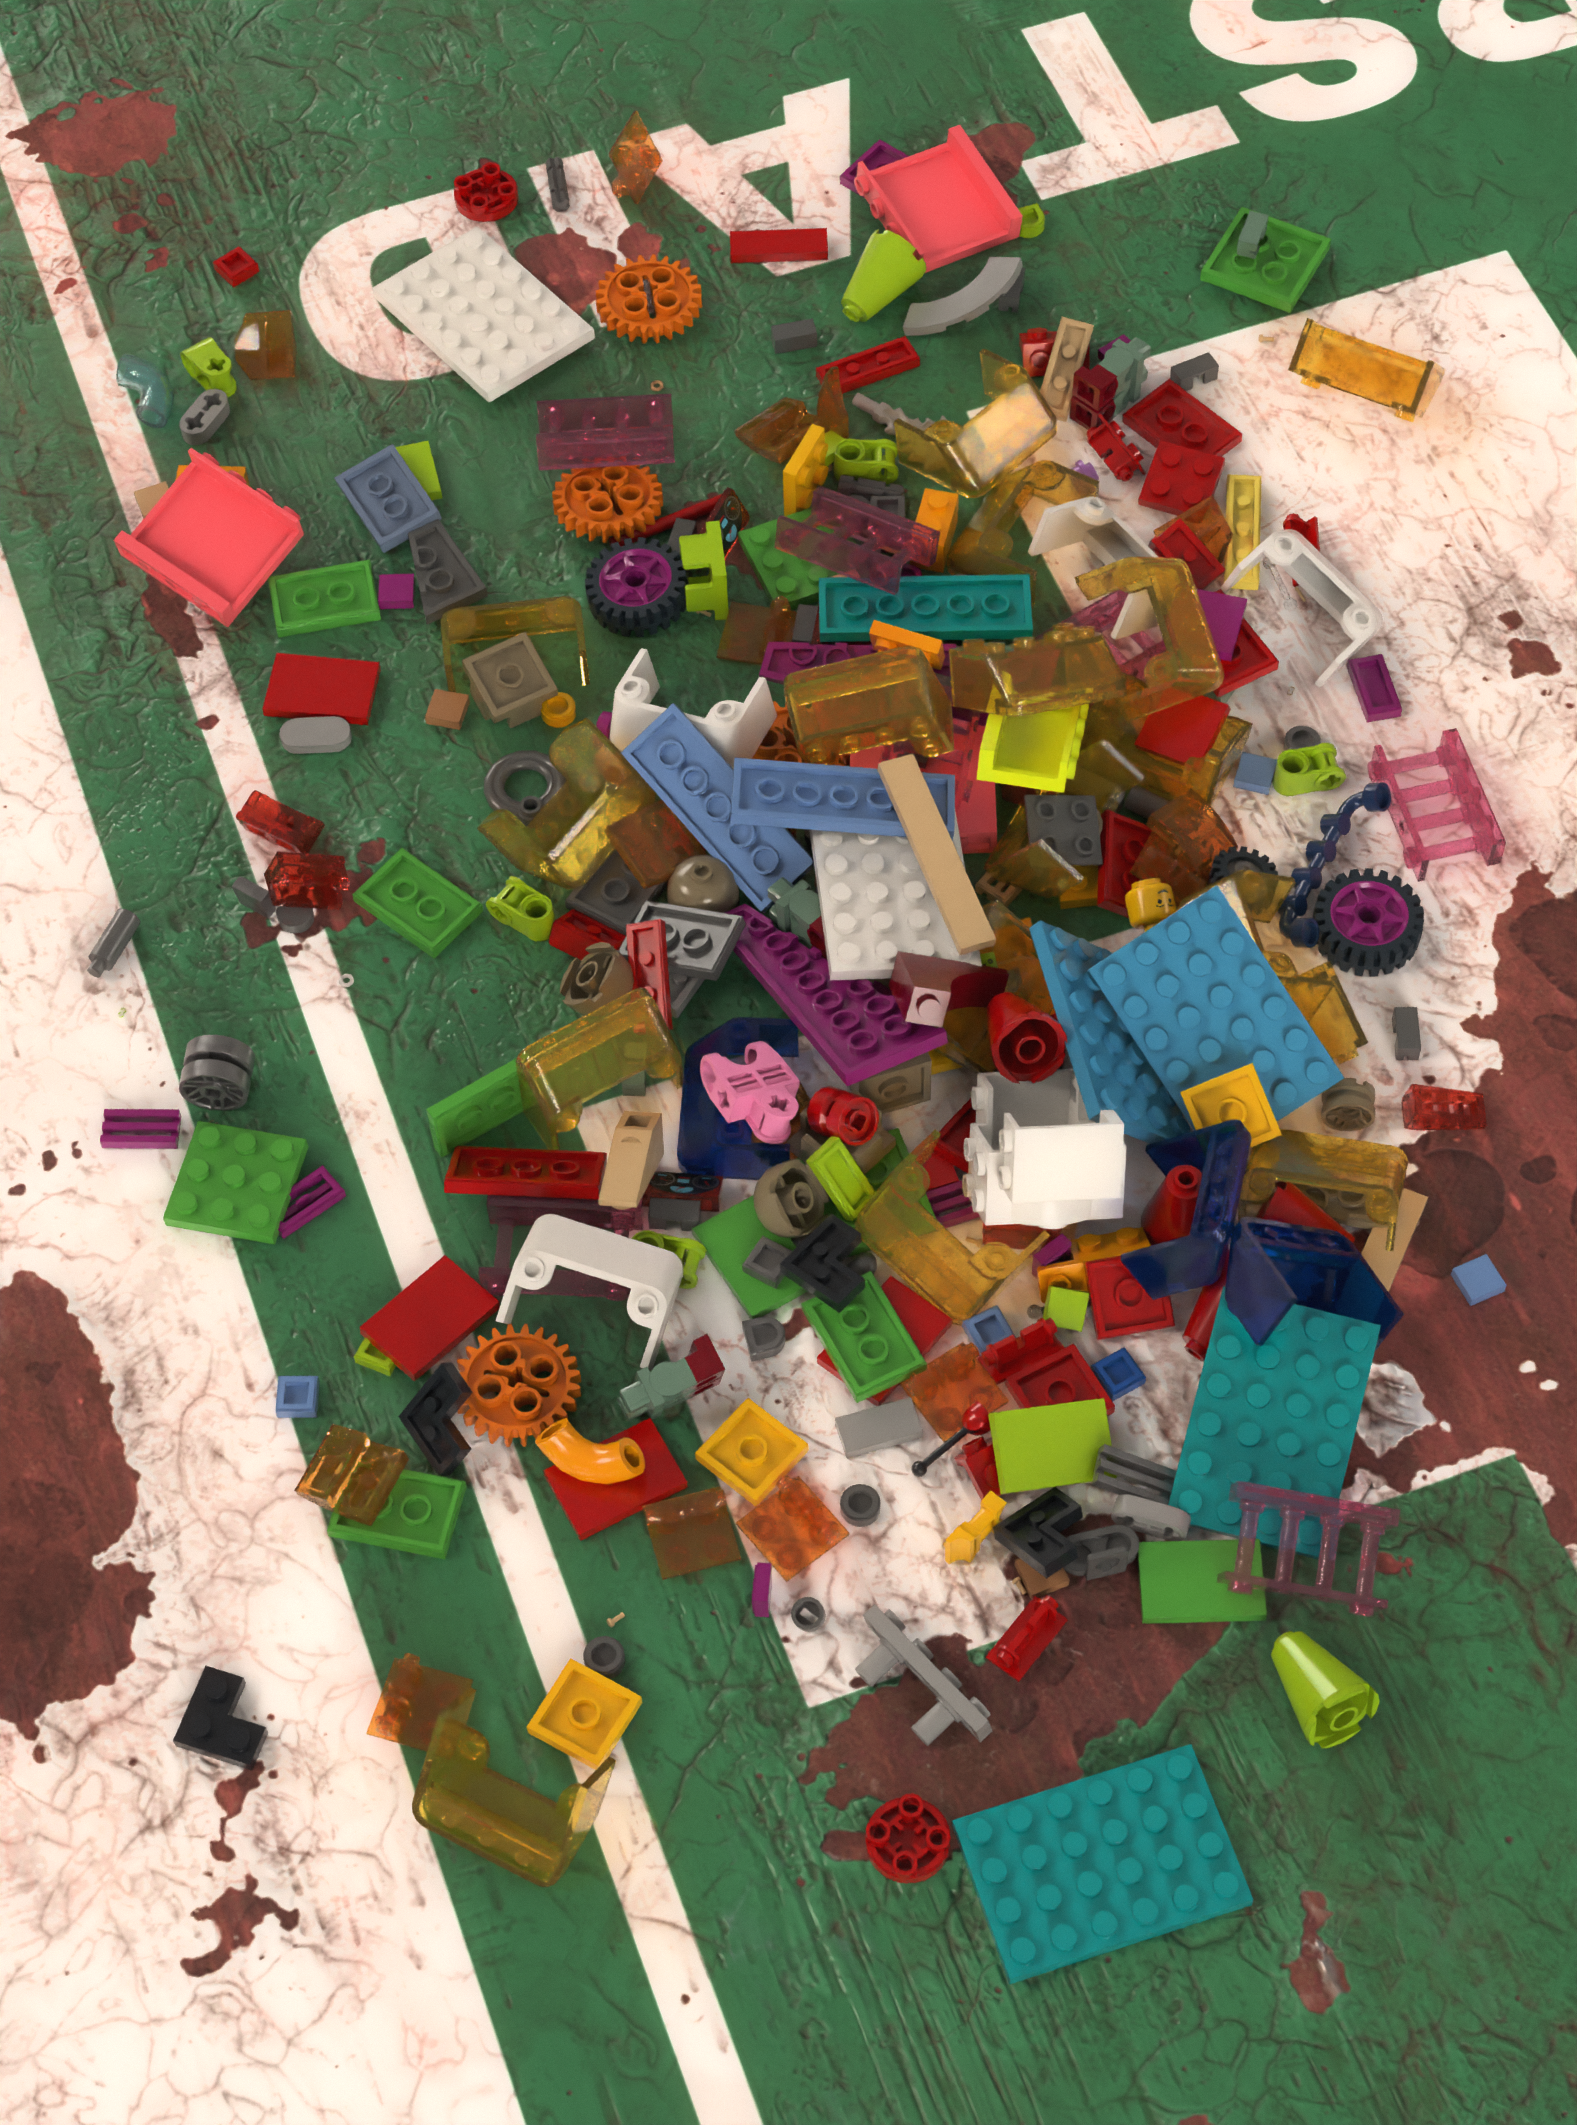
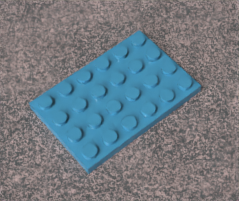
(1211, 1003)
(1101, 1049)

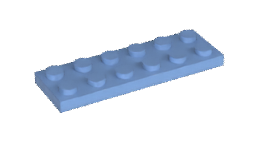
(698, 790)
(825, 797)

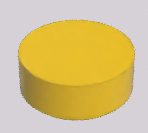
(559, 710)

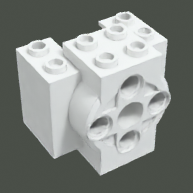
(1040, 1155)

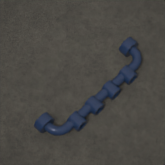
(1305, 931)

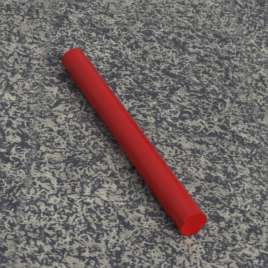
(667, 522)

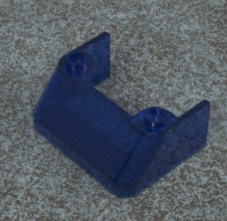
(705, 1138)
(1200, 1257)
(1301, 1265)

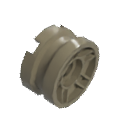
(1348, 1105)

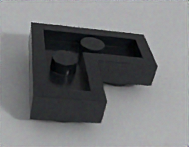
(818, 1265)
(430, 1420)
(1036, 1529)
(212, 1729)

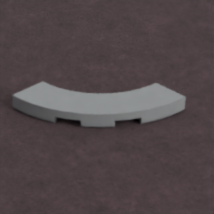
(967, 303)

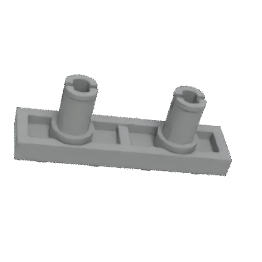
(950, 1704)

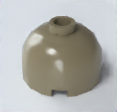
(703, 884)
(596, 979)
(790, 1200)

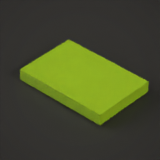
(1048, 1444)

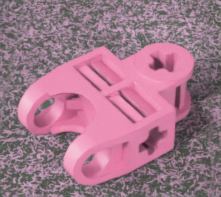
(758, 1092)

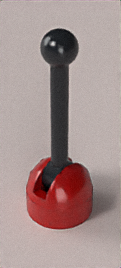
(974, 1421)

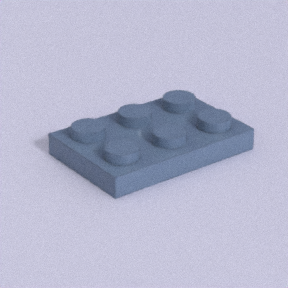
(387, 497)

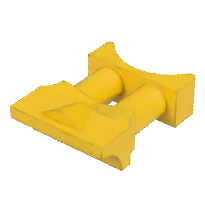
(966, 1538)

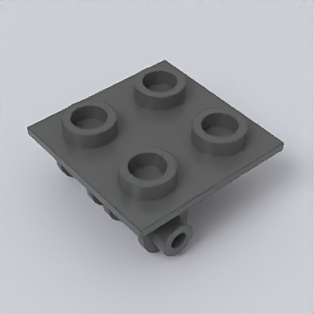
(1066, 825)

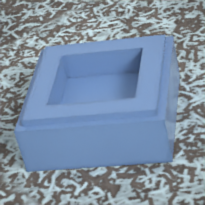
(1255, 773)
(1478, 1280)
(987, 1328)
(297, 1397)

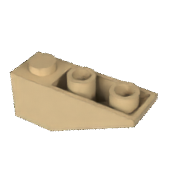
(632, 1159)

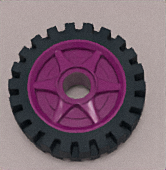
(636, 587)
(1371, 946)

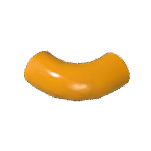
(590, 1460)

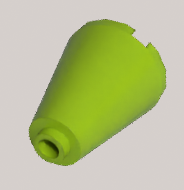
(881, 275)
(1322, 1690)

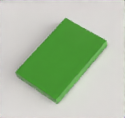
(324, 598)
(417, 903)
(475, 1109)
(729, 1242)
(866, 1341)
(414, 1518)
(1182, 1584)

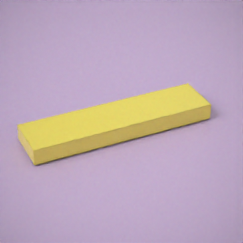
(1244, 520)

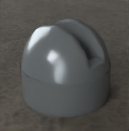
(814, 1607)

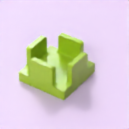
(706, 552)

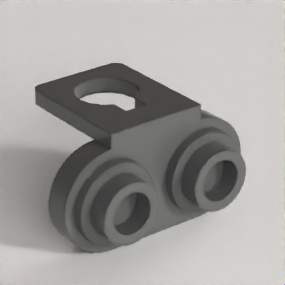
(1103, 1551)

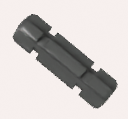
(557, 184)
(867, 487)

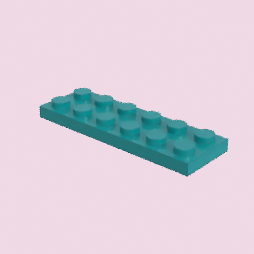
(929, 605)

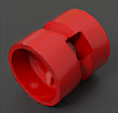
(843, 1115)

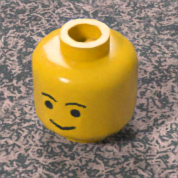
(1149, 903)

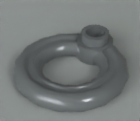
(507, 765)

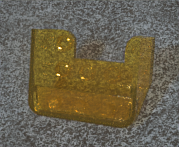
(1035, 675)
(868, 705)
(568, 835)

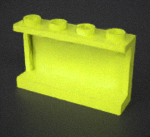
(1033, 748)

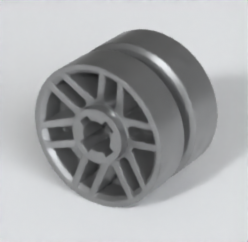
(216, 1072)

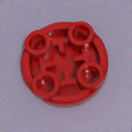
(485, 193)
(907, 1839)

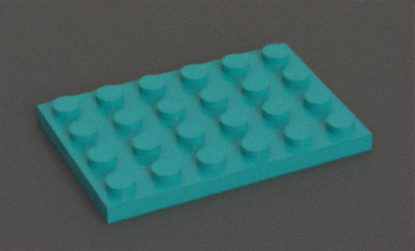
(1274, 1418)
(1101, 1863)

